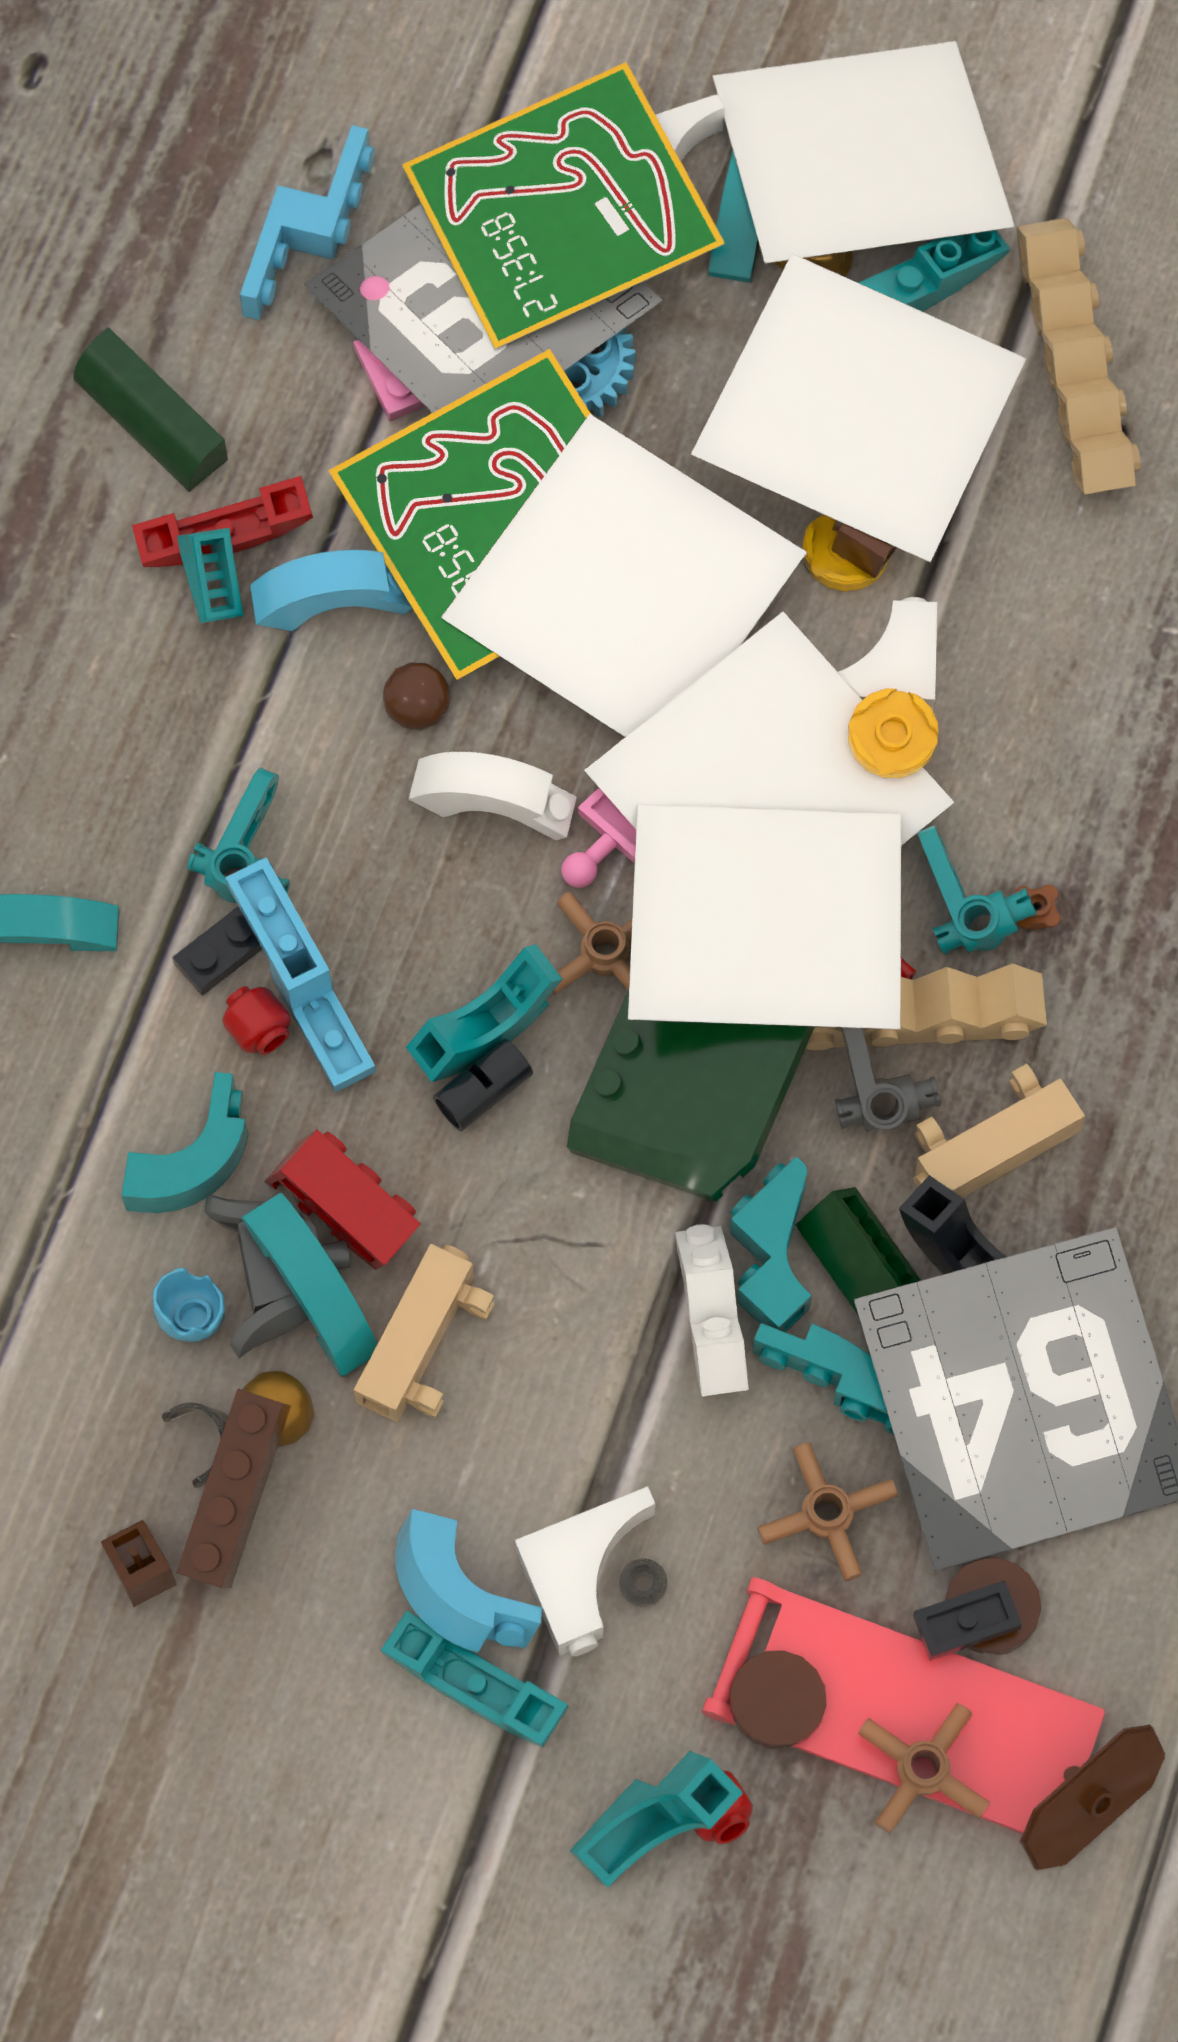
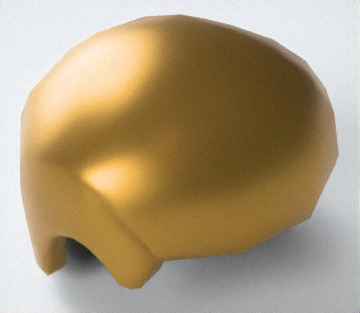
(288, 1390)

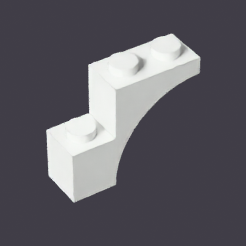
(712, 1310)

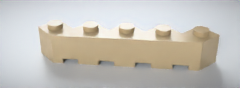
(1077, 356)
(957, 1008)

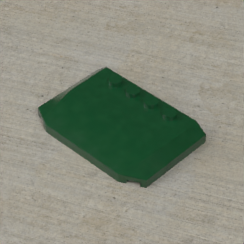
(685, 1099)

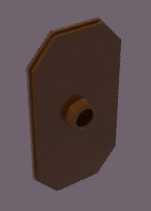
(1092, 1797)

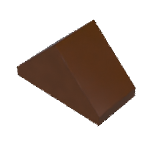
(139, 1563)

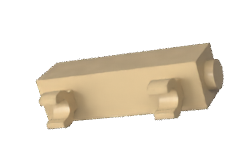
(1002, 1141)
(415, 1332)

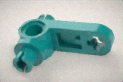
(234, 844)
(963, 909)

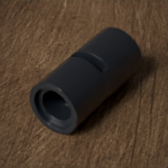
(483, 1084)

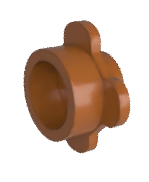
(1047, 915)

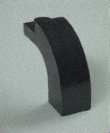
(944, 1228)

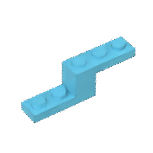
(306, 223)
(300, 974)

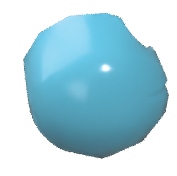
(188, 1306)

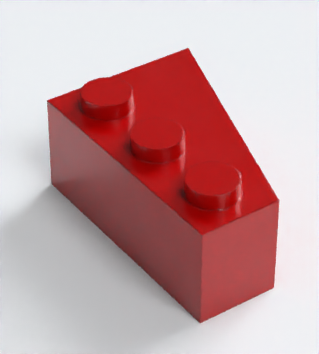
(346, 1198)

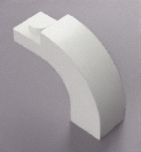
(493, 784)

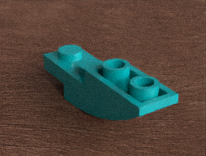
(940, 269)
(825, 1361)

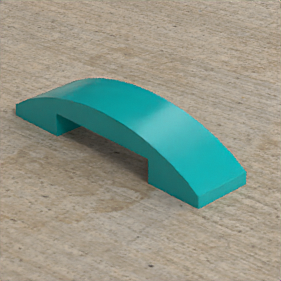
(735, 224)
(59, 920)
(313, 1281)
(474, 1681)

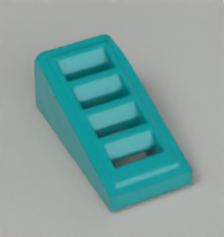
(194, 563)

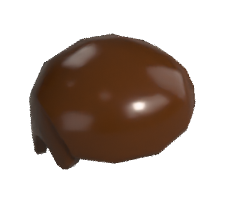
(416, 696)

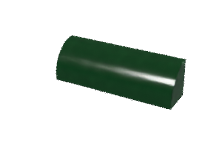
(150, 410)
(855, 1246)

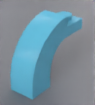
(325, 582)
(447, 1597)

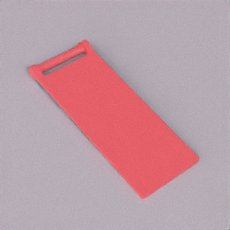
(1006, 1752)

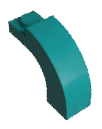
(506, 1009)
(188, 1176)

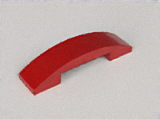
(250, 523)

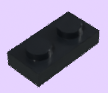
(218, 952)
(967, 1620)

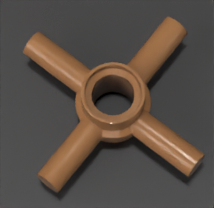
(595, 934)
(822, 1493)
(913, 1785)

